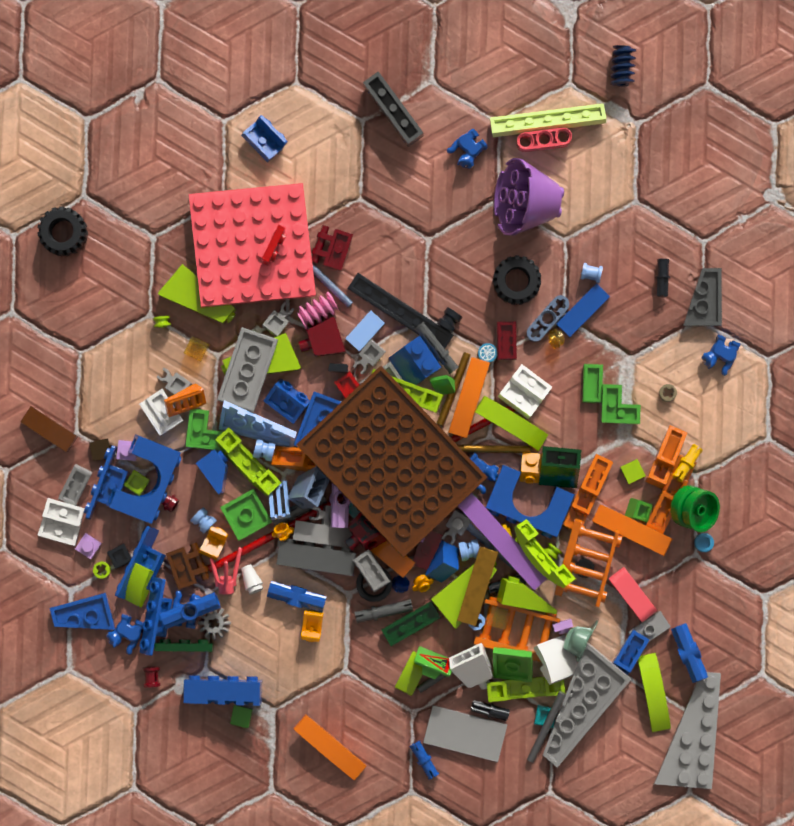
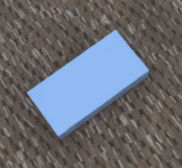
(365, 331)

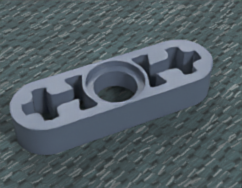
(553, 304)

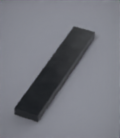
(396, 308)

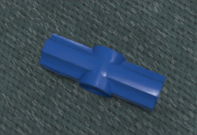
(296, 596)
(201, 605)
(689, 653)

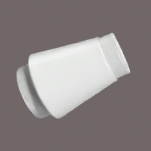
(251, 580)

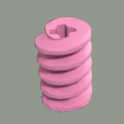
(317, 310)

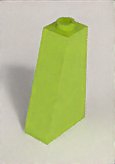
(184, 290)
(282, 361)
(451, 597)

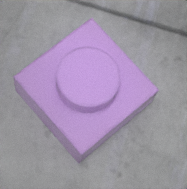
(122, 451)
(88, 546)
(563, 626)

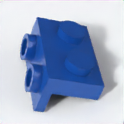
(265, 138)

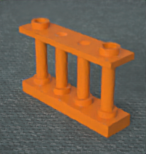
(574, 549)
(484, 638)

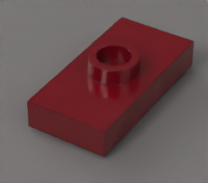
(506, 341)
(427, 550)

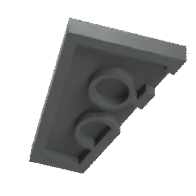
(706, 301)

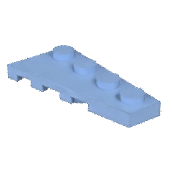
(254, 426)

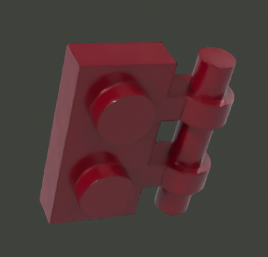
(337, 249)

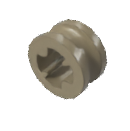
(667, 398)

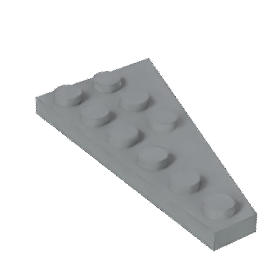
(588, 696)
(692, 748)

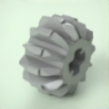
(207, 624)

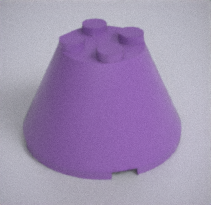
(525, 198)

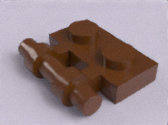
(181, 566)

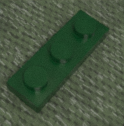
(411, 623)
(184, 645)

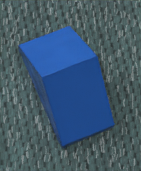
(444, 562)

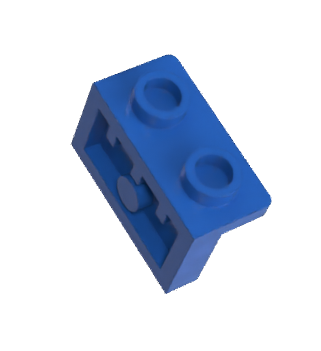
(287, 400)

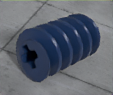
(622, 66)

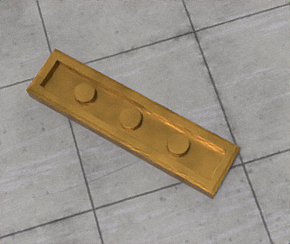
(477, 586)

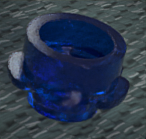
(400, 584)

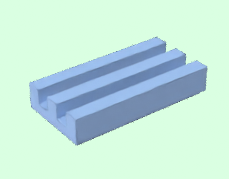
(284, 485)

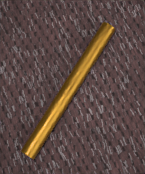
(450, 397)
(493, 449)

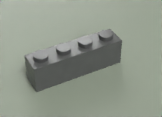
(393, 109)
(316, 558)

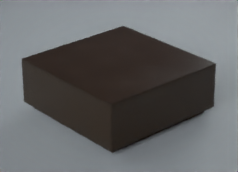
(99, 448)

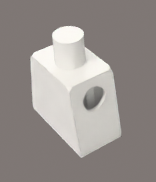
(472, 666)

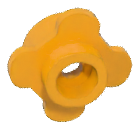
(282, 531)
(422, 583)

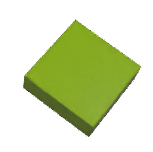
(632, 471)
(136, 482)

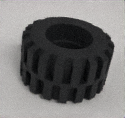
(48, 223)
(526, 266)

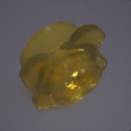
(556, 338)

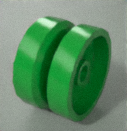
(695, 508)

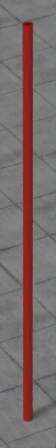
(267, 538)

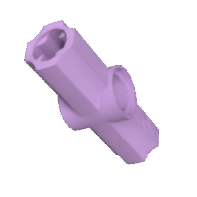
(339, 511)

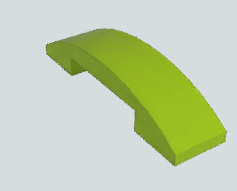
(423, 397)
(511, 422)
(246, 463)
(539, 558)
(513, 689)
(654, 692)

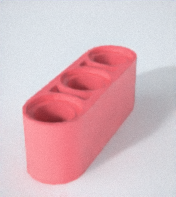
(552, 134)
(632, 594)

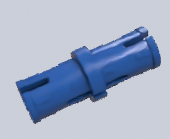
(424, 760)

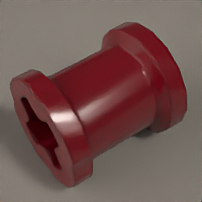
(151, 676)

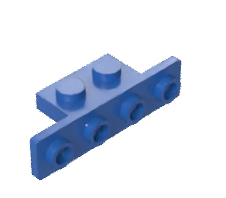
(109, 478)
(145, 556)
(153, 623)

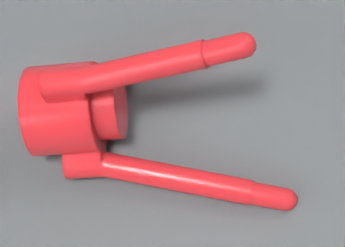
(226, 583)

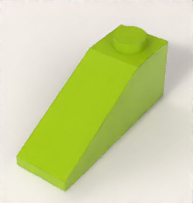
(516, 594)

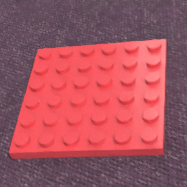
(232, 236)

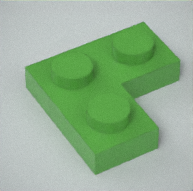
(614, 411)
(197, 431)

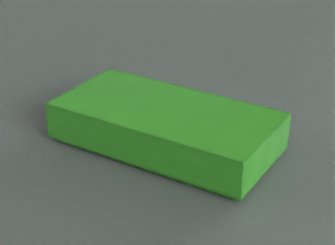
(592, 383)

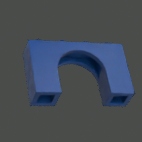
(501, 503)
(146, 506)

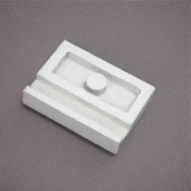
(156, 412)

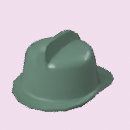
(577, 640)

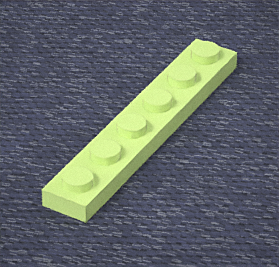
(548, 119)

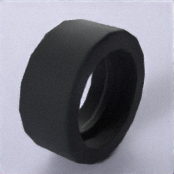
(373, 598)

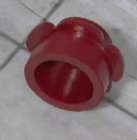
(170, 503)

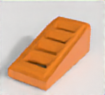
(196, 396)

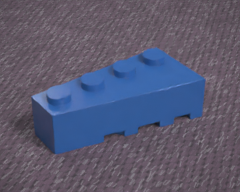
(223, 690)

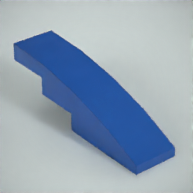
(630, 652)

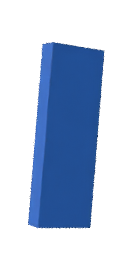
(582, 310)

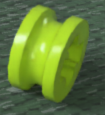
(161, 321)
(553, 551)
(95, 570)

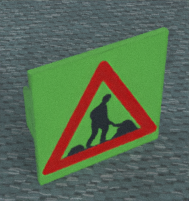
(432, 663)

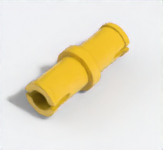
(687, 463)

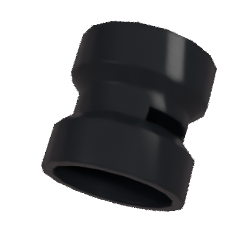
(449, 320)

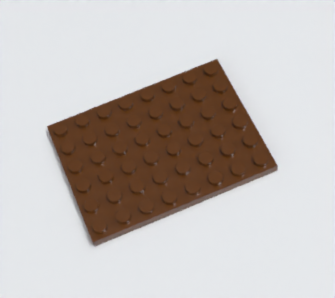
(391, 461)

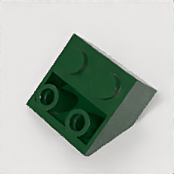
(560, 467)

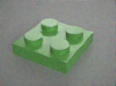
(246, 514)
(512, 664)

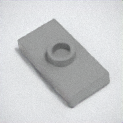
(75, 485)
(371, 570)
(652, 626)

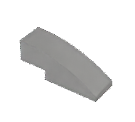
(321, 534)

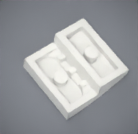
(524, 391)
(61, 522)
(556, 661)

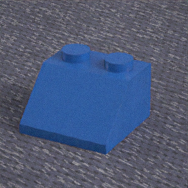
(415, 361)
(215, 469)

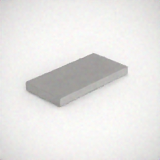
(247, 369)
(465, 733)

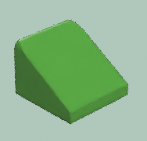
(443, 384)
(638, 510)
(241, 716)

